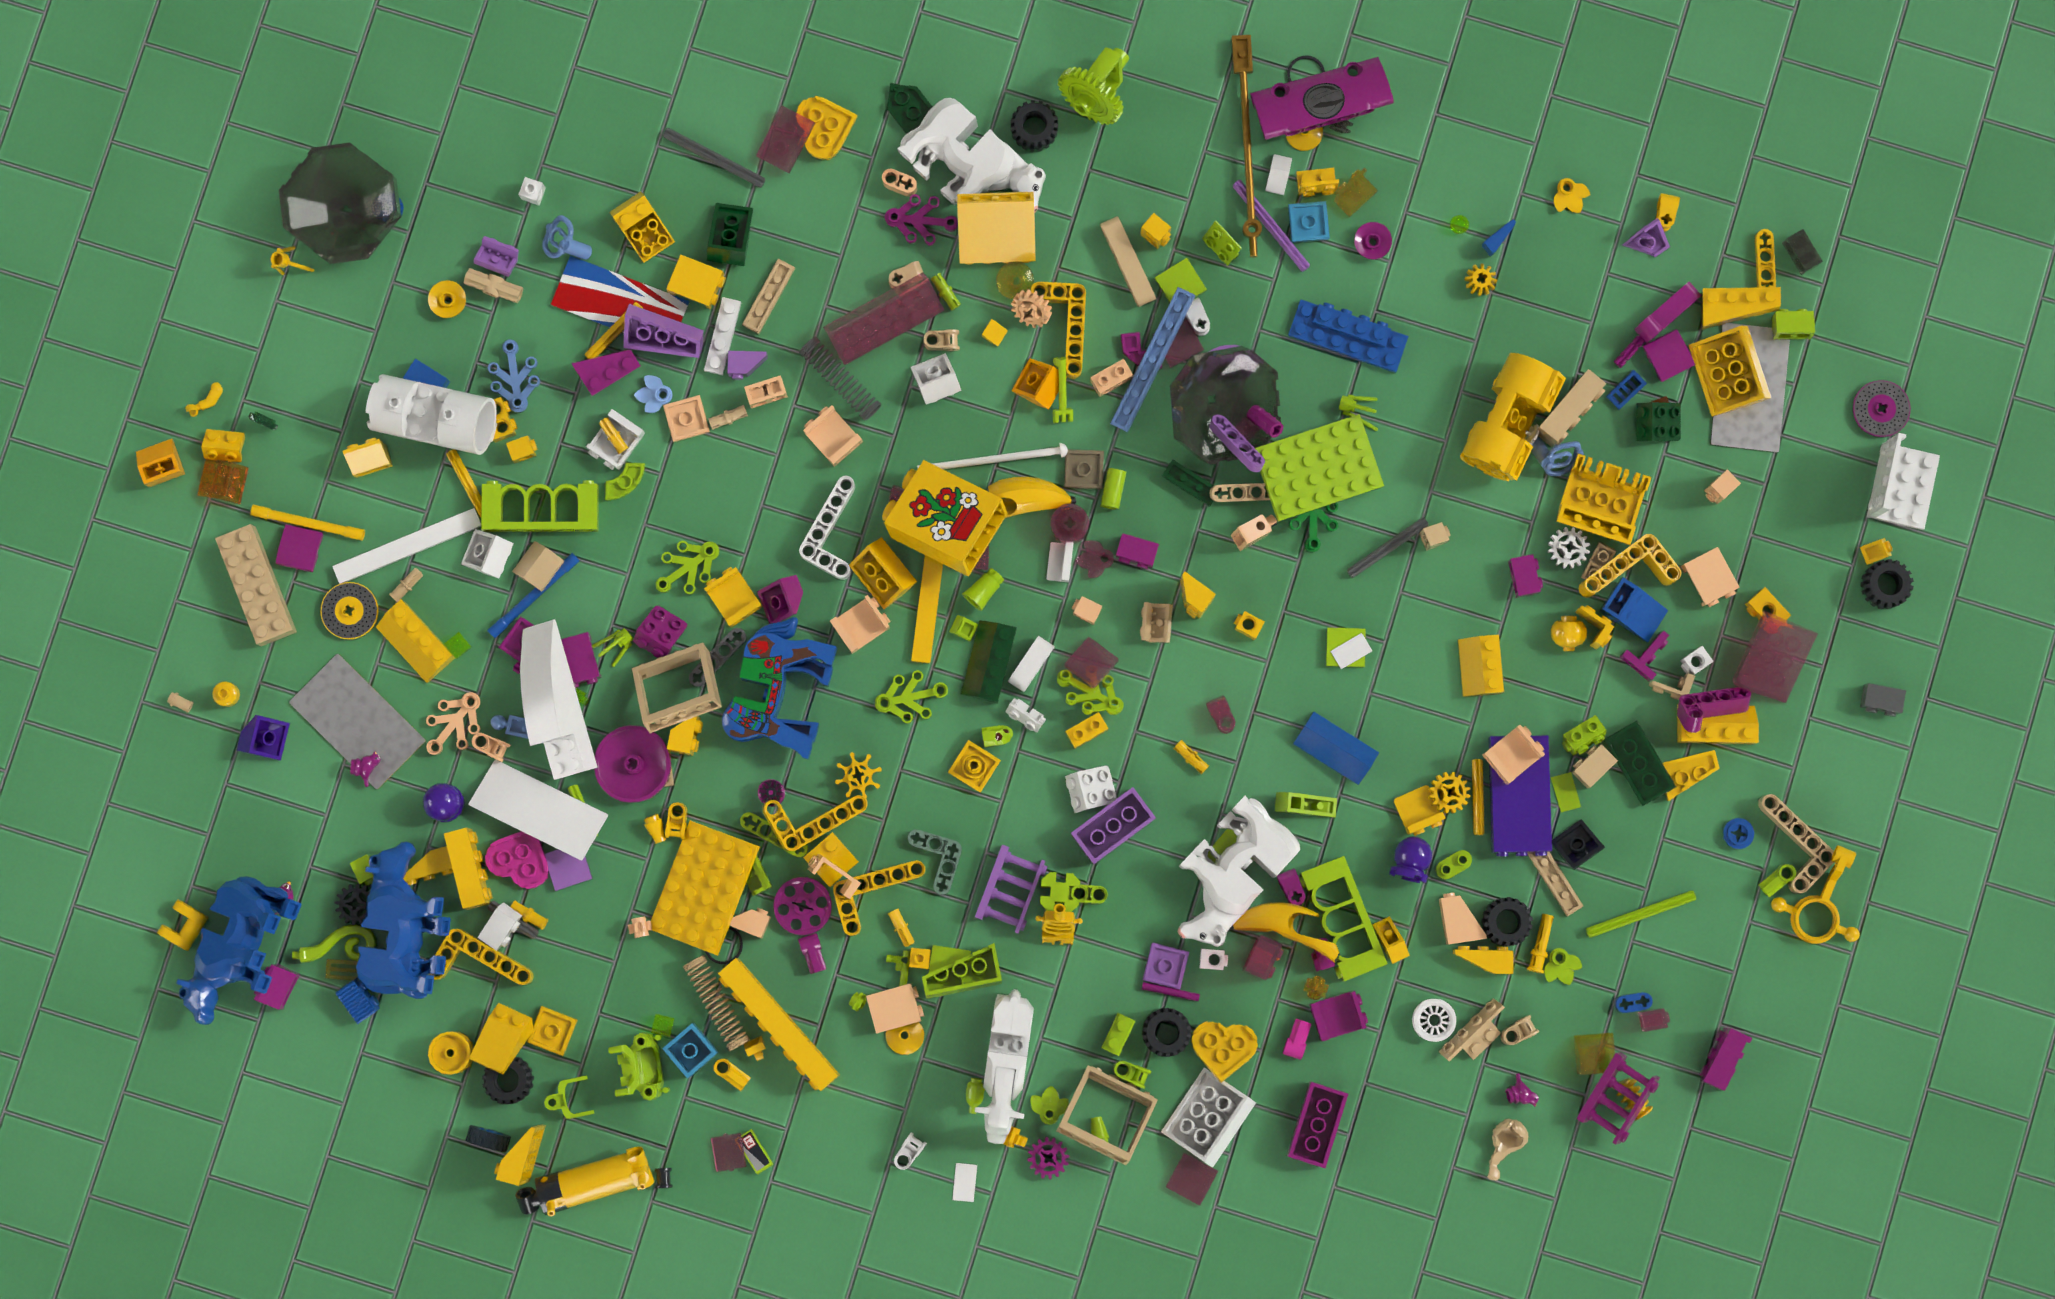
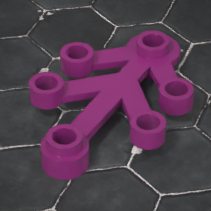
(918, 219)

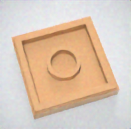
(686, 418)

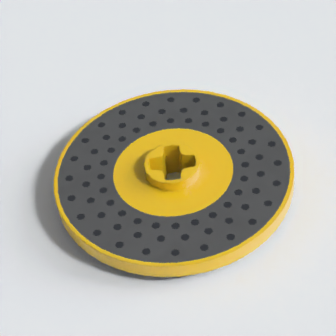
(336, 603)

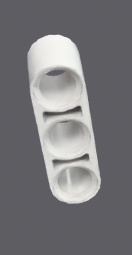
(1031, 664)

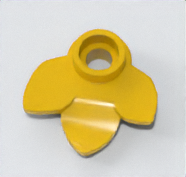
(1571, 199)

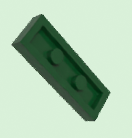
(1189, 482)

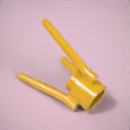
(281, 260)

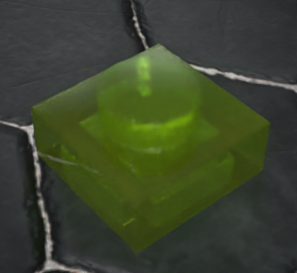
(458, 645)
(581, 697)
(663, 1025)

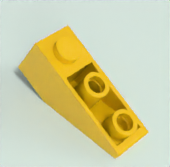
(432, 863)
(1492, 961)

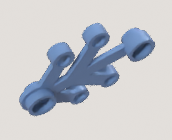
(514, 378)

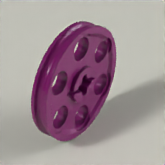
(794, 911)

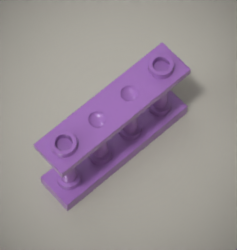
(998, 874)

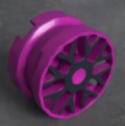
(771, 790)

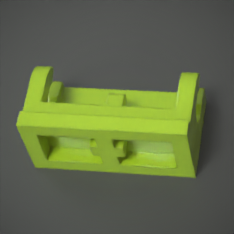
(758, 880)

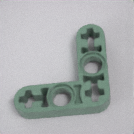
(942, 850)

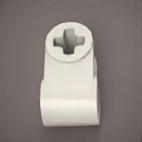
(1196, 315)
(909, 1150)

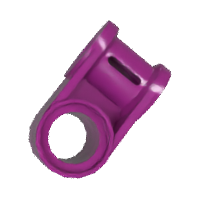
(1291, 884)

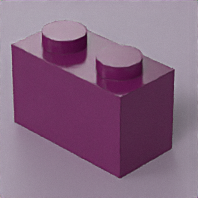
(1137, 551)
(1525, 576)

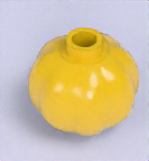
(1568, 632)

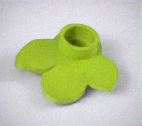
(1563, 969)
(1049, 1103)

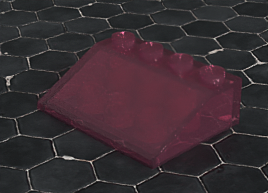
(1774, 657)

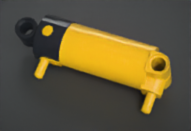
(587, 1183)

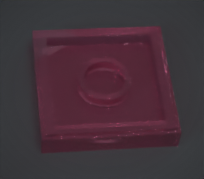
(1184, 345)
(1091, 662)
(1191, 1179)

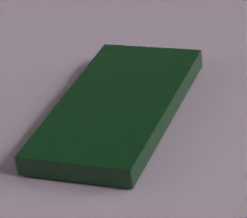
(1640, 763)

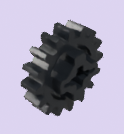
(355, 912)

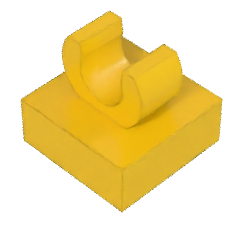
(755, 1047)

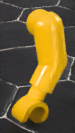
(211, 399)

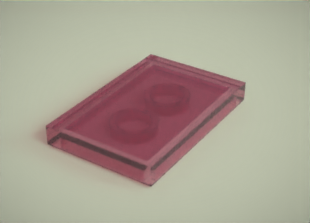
(785, 139)

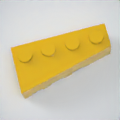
(1736, 304)

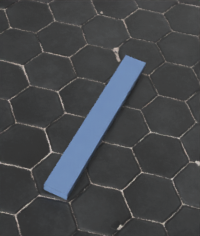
(1152, 359)

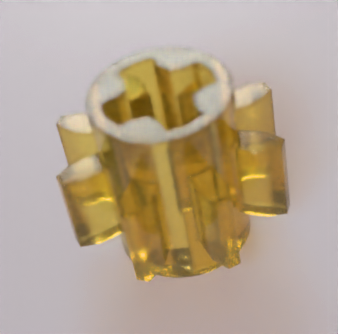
(1316, 988)

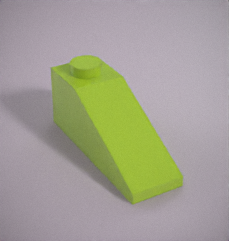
(1305, 804)

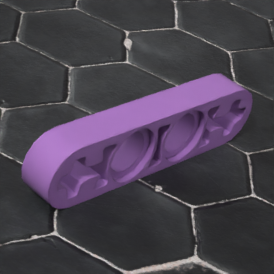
(1221, 428)

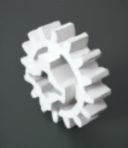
(1560, 546)

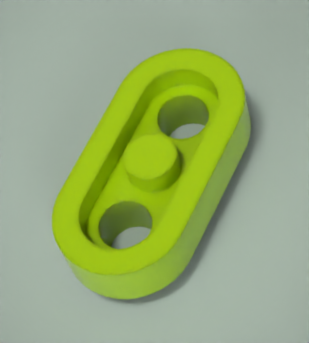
(1454, 864)

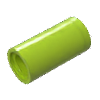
(1113, 489)

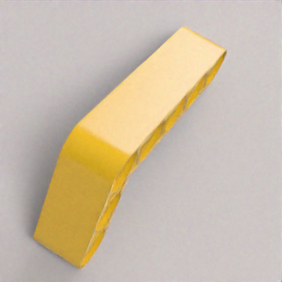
(1073, 303)
(1626, 561)
(814, 824)
(871, 886)
(480, 955)

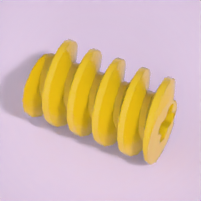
(1629, 1083)

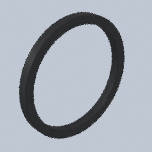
(1303, 57)
(738, 954)

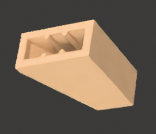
(1458, 920)

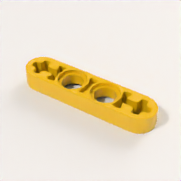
(1761, 265)

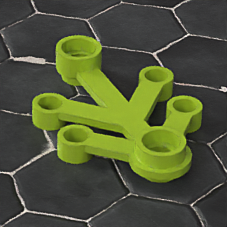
(690, 565)
(1091, 694)
(908, 697)

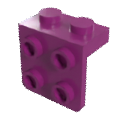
(659, 632)

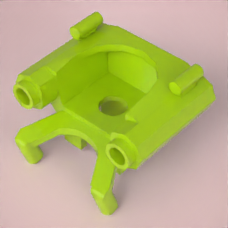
(641, 1067)

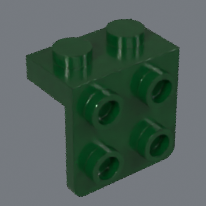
(1658, 421)

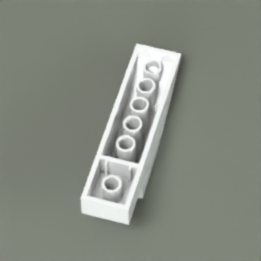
(552, 703)

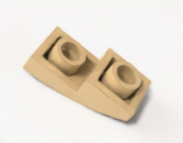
(1600, 557)

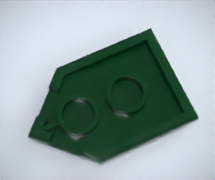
(907, 106)

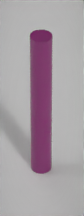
(1170, 991)

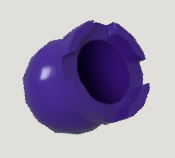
(443, 802)
(1412, 859)

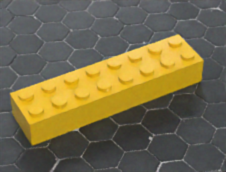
(779, 1025)

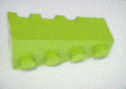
(966, 974)

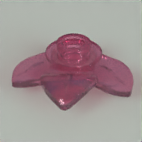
(1092, 558)

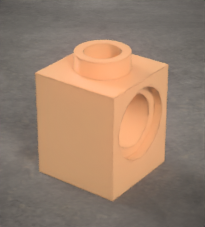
(1086, 610)

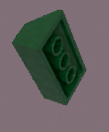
(988, 661)

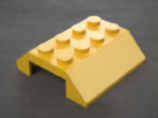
(1602, 500)

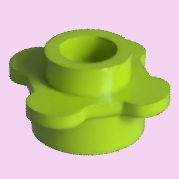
(857, 1001)

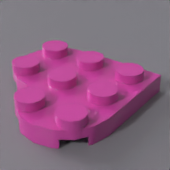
(519, 858)

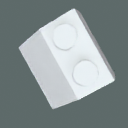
(936, 378)
(487, 553)

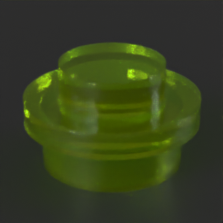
(1459, 224)

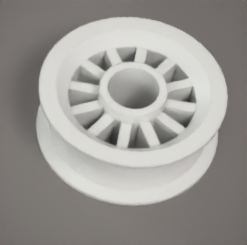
(1446, 1031)

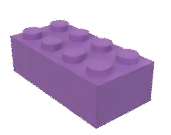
(1113, 825)

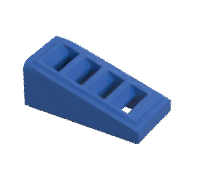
(1493, 242)
(1638, 378)

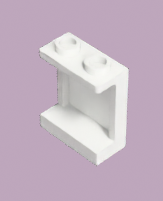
(604, 449)

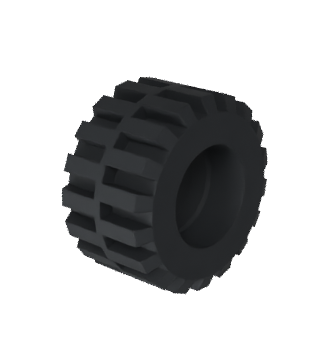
(1036, 110)
(1902, 580)
(1523, 917)
(1182, 1039)
(509, 1097)

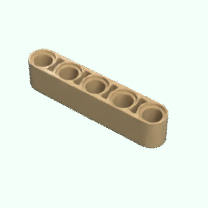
(1127, 261)

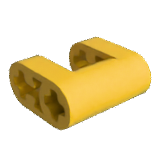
(189, 931)

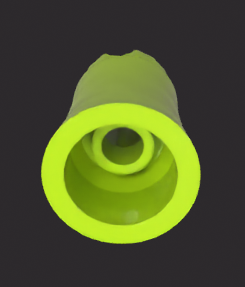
(983, 589)

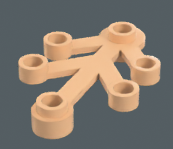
(455, 721)

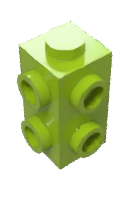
(1584, 735)

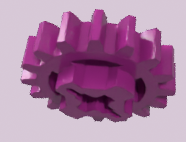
(1054, 1150)

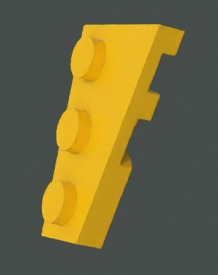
(1690, 770)

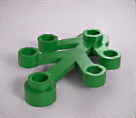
(1313, 525)

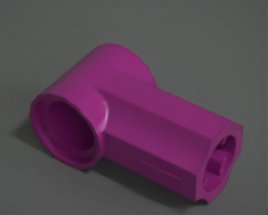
(811, 948)

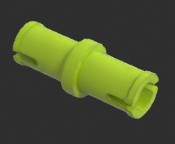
(945, 291)

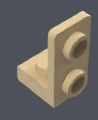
(1685, 684)

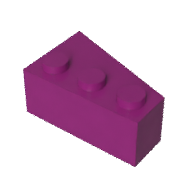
(606, 369)
(1724, 1058)

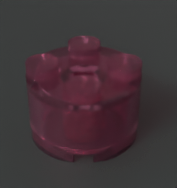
(1060, 518)

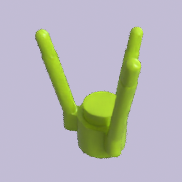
(1349, 404)
(621, 638)

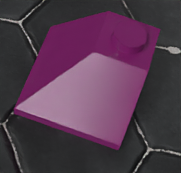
(781, 598)

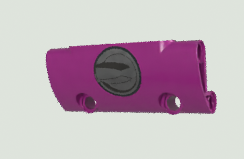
(1322, 99)

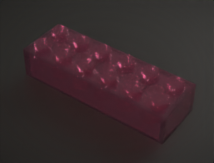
(883, 318)

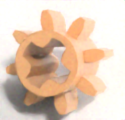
(639, 927)

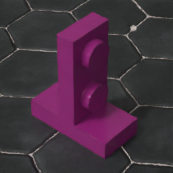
(1647, 656)

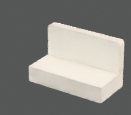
(1059, 562)

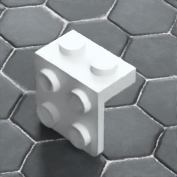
(1090, 788)

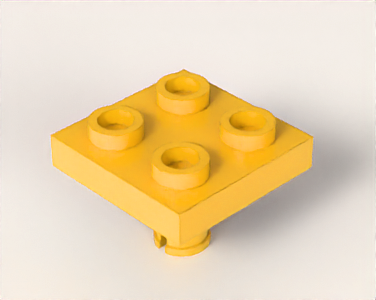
(974, 766)

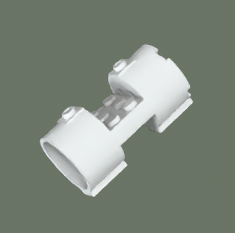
(431, 414)

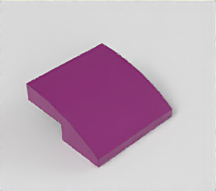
(1668, 355)
(299, 548)

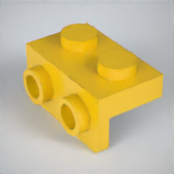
(223, 445)

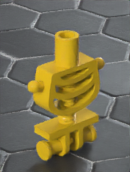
(1058, 925)

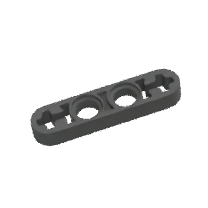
(720, 660)

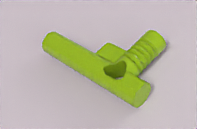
(901, 966)

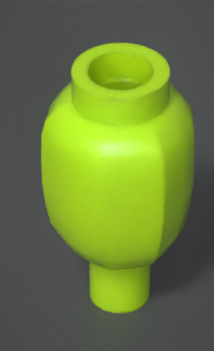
(974, 1093)

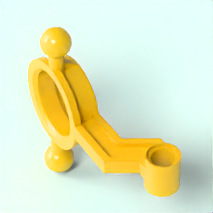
(1842, 858)

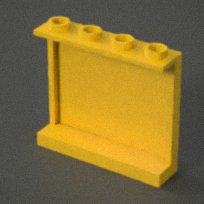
(996, 227)

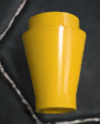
(655, 828)

